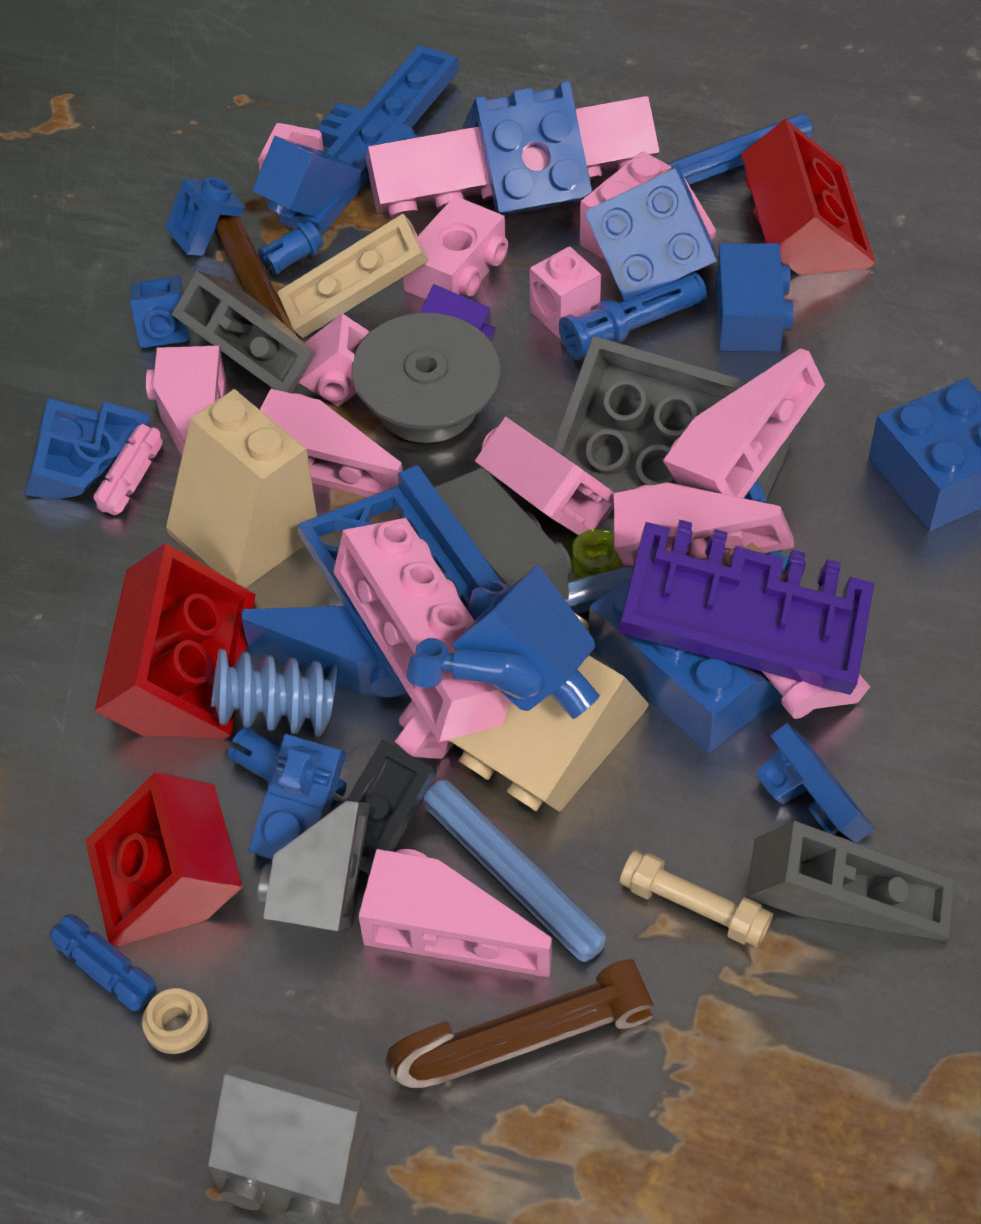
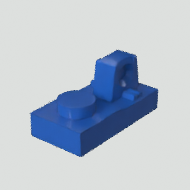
(799, 768)
(297, 793)

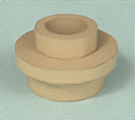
(173, 1004)

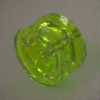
(591, 544)

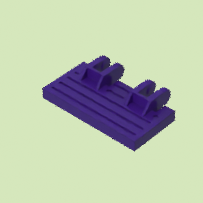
(746, 610)

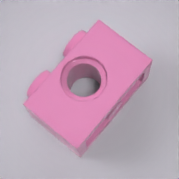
(460, 248)

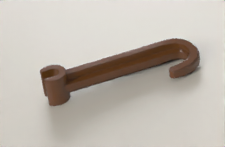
(440, 1056)

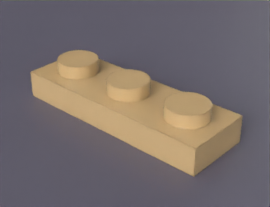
(353, 276)

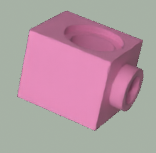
(563, 287)

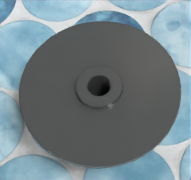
(426, 375)

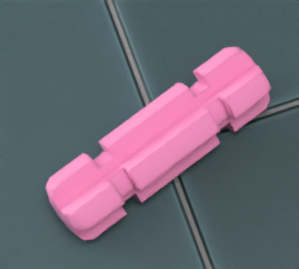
(128, 469)

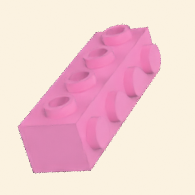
(409, 600)

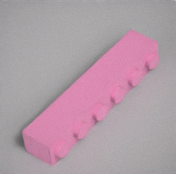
(454, 162)

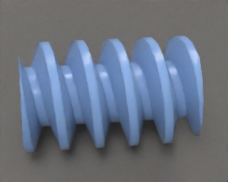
(273, 692)

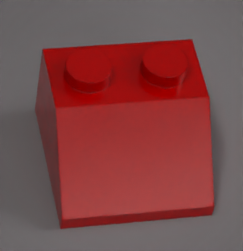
(162, 859)

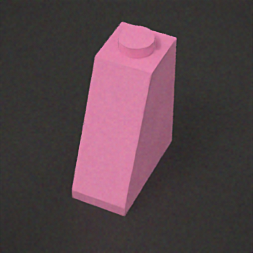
(545, 478)

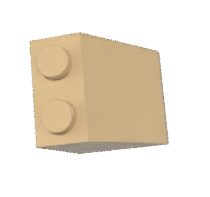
(240, 491)
(549, 751)

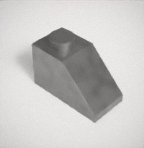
(318, 872)

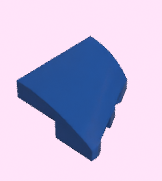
(77, 446)

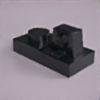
(394, 788)

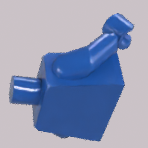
(520, 643)

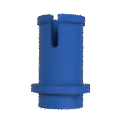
(291, 247)

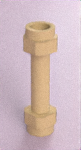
(746, 920)

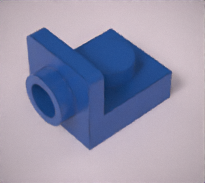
(197, 212)
(152, 308)

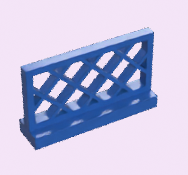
(432, 522)

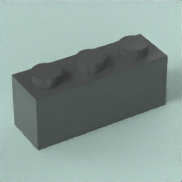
(503, 531)

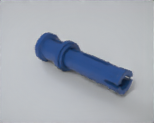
(615, 320)

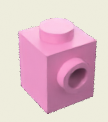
(331, 367)

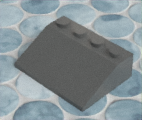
(632, 411)

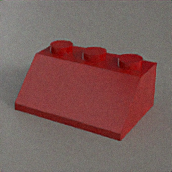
(805, 203)
(167, 646)

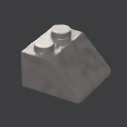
(288, 1146)

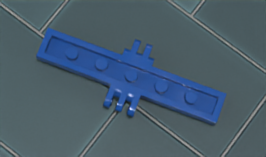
(382, 121)

